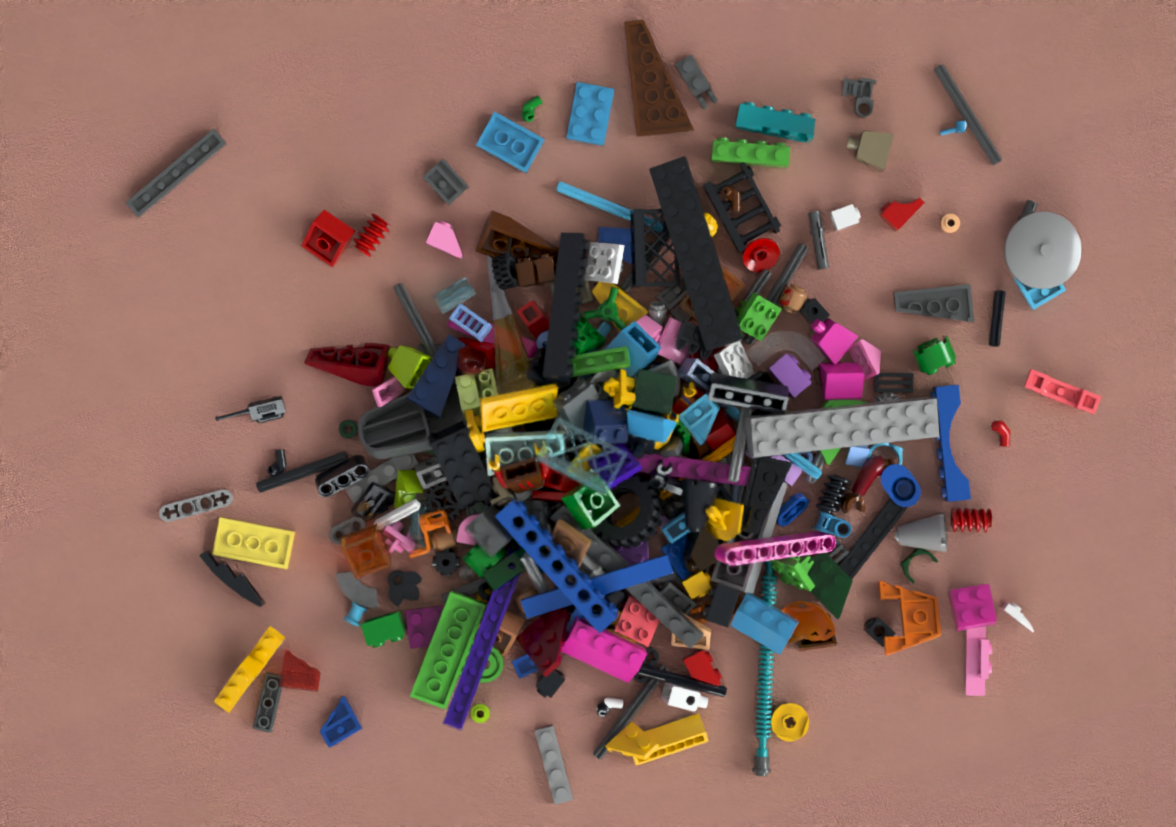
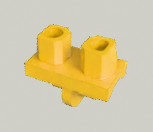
(618, 388)

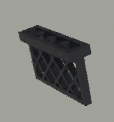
(638, 250)

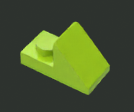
(406, 487)

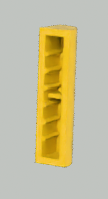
(676, 737)

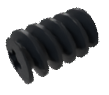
(832, 494)

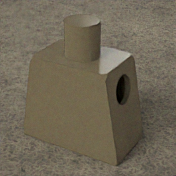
(872, 148)

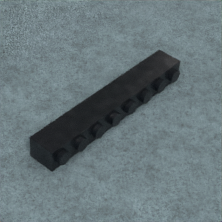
(565, 308)

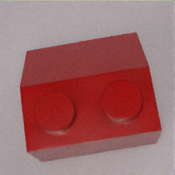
(328, 238)

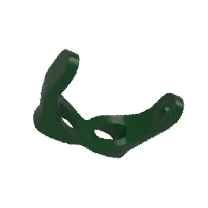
(905, 563)

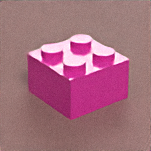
(972, 607)

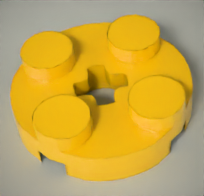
(780, 727)

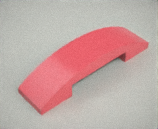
(1062, 392)

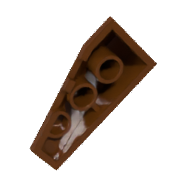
(505, 235)

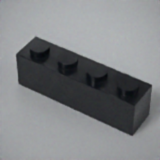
(748, 393)

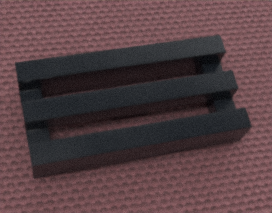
(910, 382)

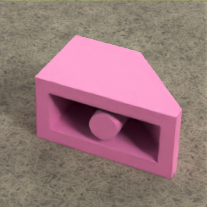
(444, 239)

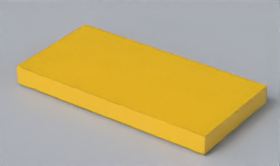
(518, 407)

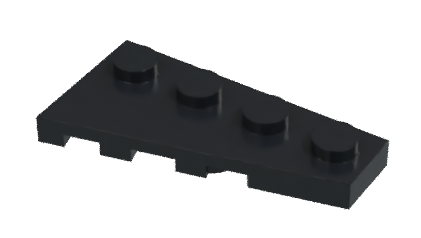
(762, 488)

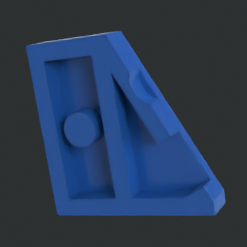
(617, 236)
(341, 724)

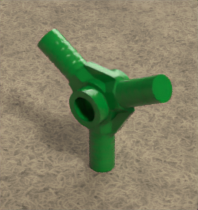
(608, 310)

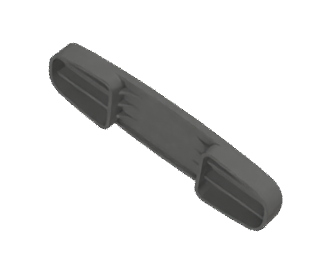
(404, 426)

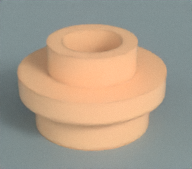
(944, 225)

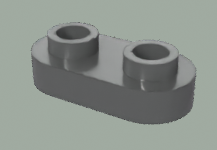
(346, 528)

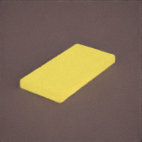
(253, 543)

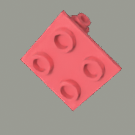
(636, 622)

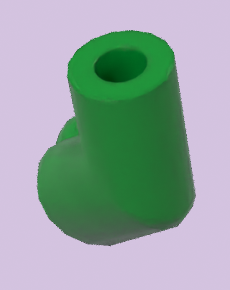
(528, 108)

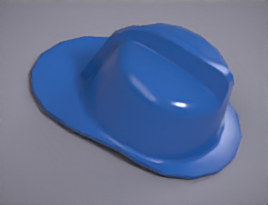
(900, 485)

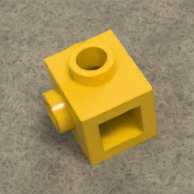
(697, 584)

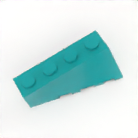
(775, 123)

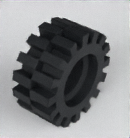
(505, 271)

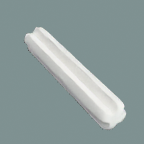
(397, 514)

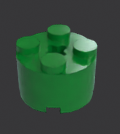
(934, 355)
(480, 561)

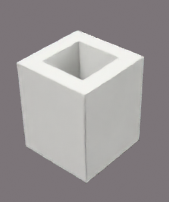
(845, 217)

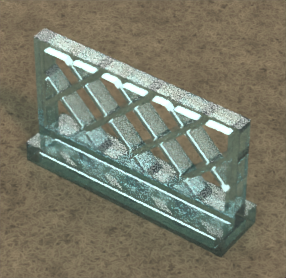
(574, 472)

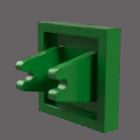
(588, 337)

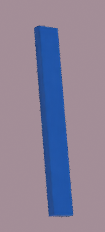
(606, 582)

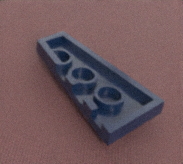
(435, 382)

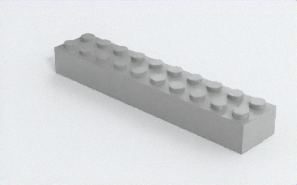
(841, 426)

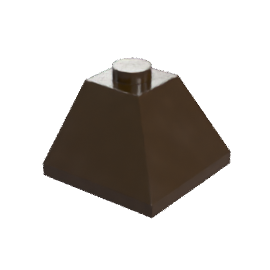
(700, 550)

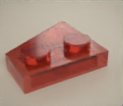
(298, 674)

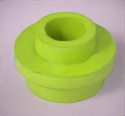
(484, 708)

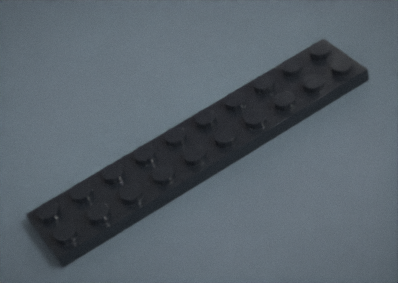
(696, 254)

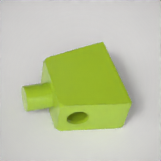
(408, 364)

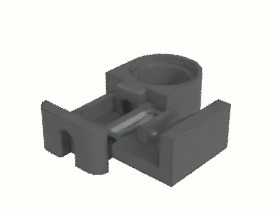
(862, 90)

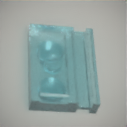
(454, 295)

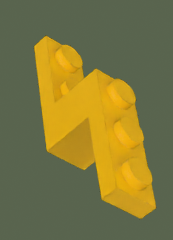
(249, 669)

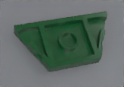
(830, 583)

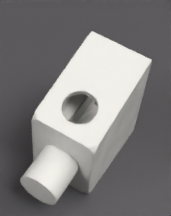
(676, 696)

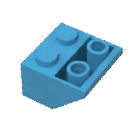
(641, 347)

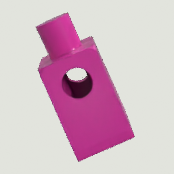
(832, 339)

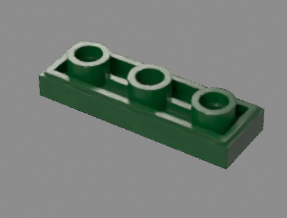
(501, 573)

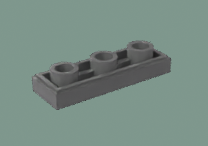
(266, 714)

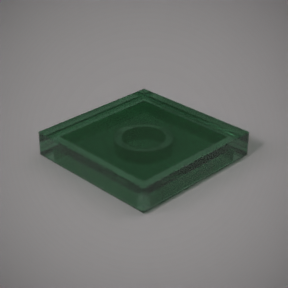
(654, 391)

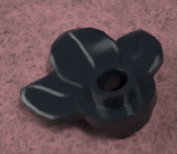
(406, 588)

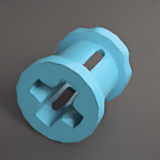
(355, 614)

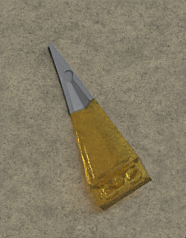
(510, 354)

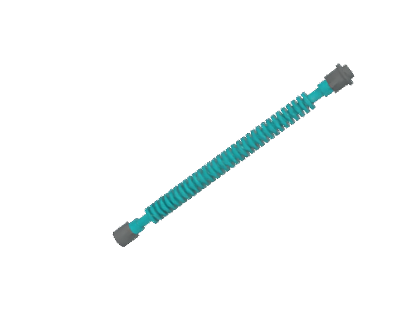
(762, 760)

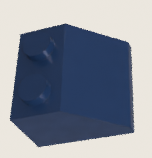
(606, 421)

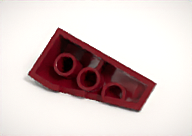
(357, 364)

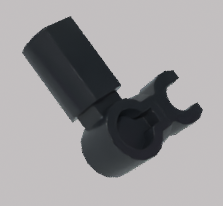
(658, 479)

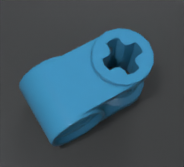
(831, 524)

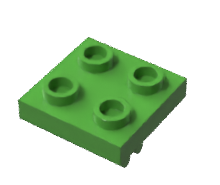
(757, 316)
(794, 571)

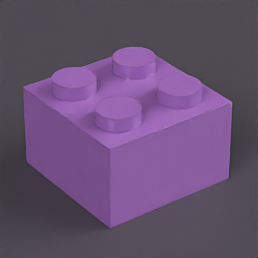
(789, 374)

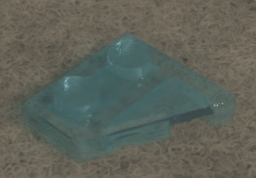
(415, 529)

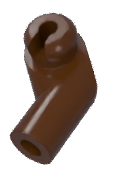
(734, 196)

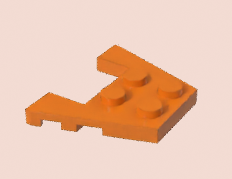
(918, 617)

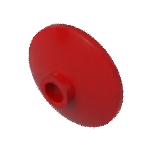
(765, 259)

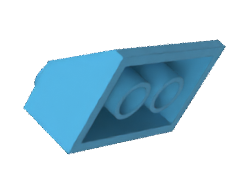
(764, 623)

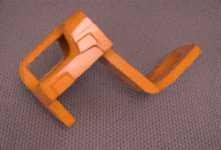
(428, 523)

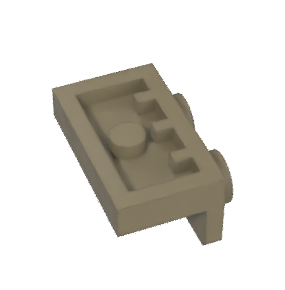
(506, 495)

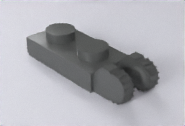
(695, 80)

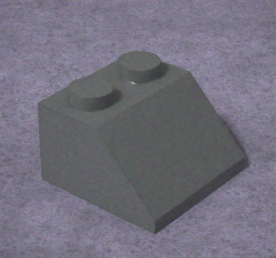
(488, 531)

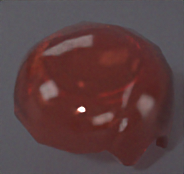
(470, 361)

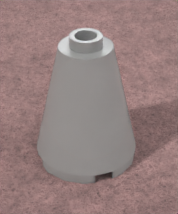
(924, 533)

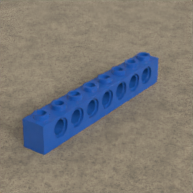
(598, 620)

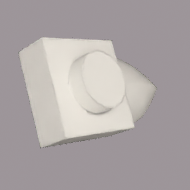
(1014, 611)

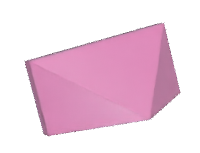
(867, 357)
(388, 391)

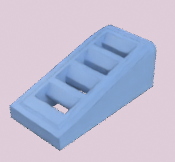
(484, 330)

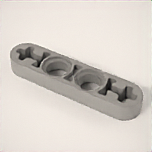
(196, 506)

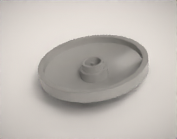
(1042, 250)

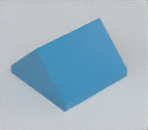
(649, 426)

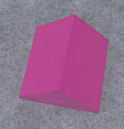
(841, 381)

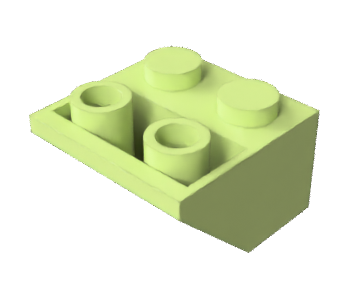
(473, 388)

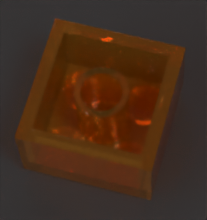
(366, 551)

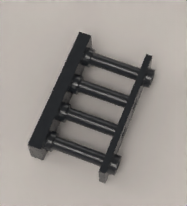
(730, 225)

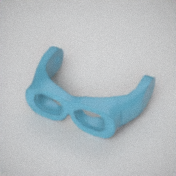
(898, 450)

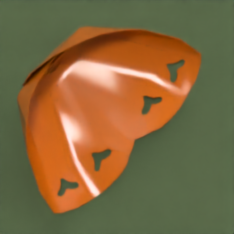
(811, 620)

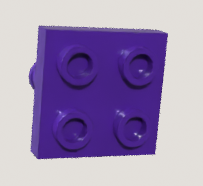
(629, 467)

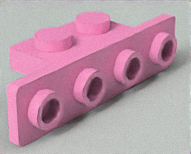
(977, 661)

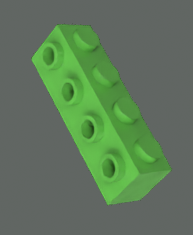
(751, 154)

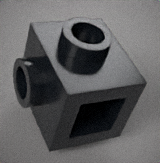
(453, 559)

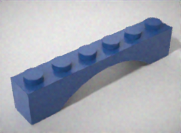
(955, 484)

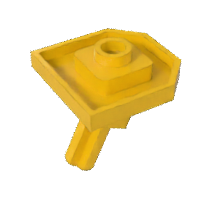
(725, 519)

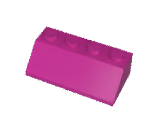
(604, 650)

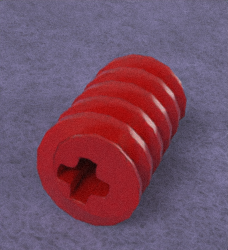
(371, 235)
(971, 519)

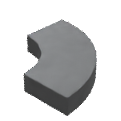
(673, 447)
(356, 590)

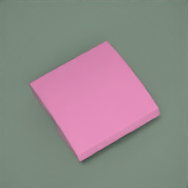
(668, 343)

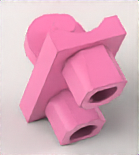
(392, 533)

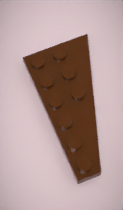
(653, 93)

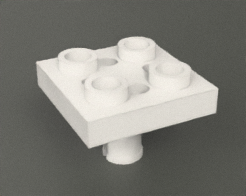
(607, 264)
(734, 361)

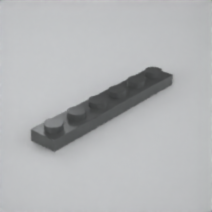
(176, 173)

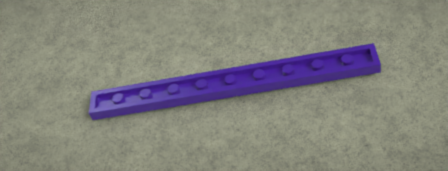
(480, 652)

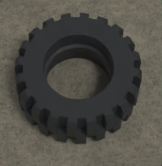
(645, 522)

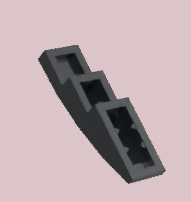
(239, 583)

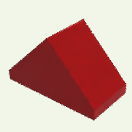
(721, 430)

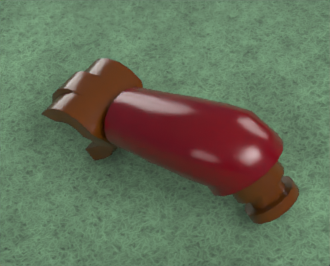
(869, 472)

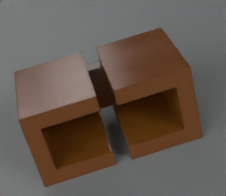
(534, 272)

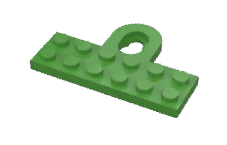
(449, 650)

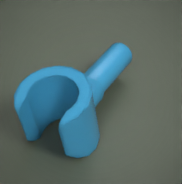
(960, 128)

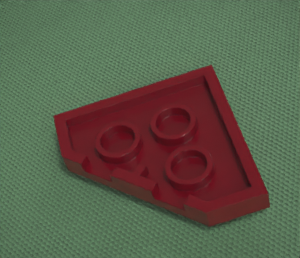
(545, 639)

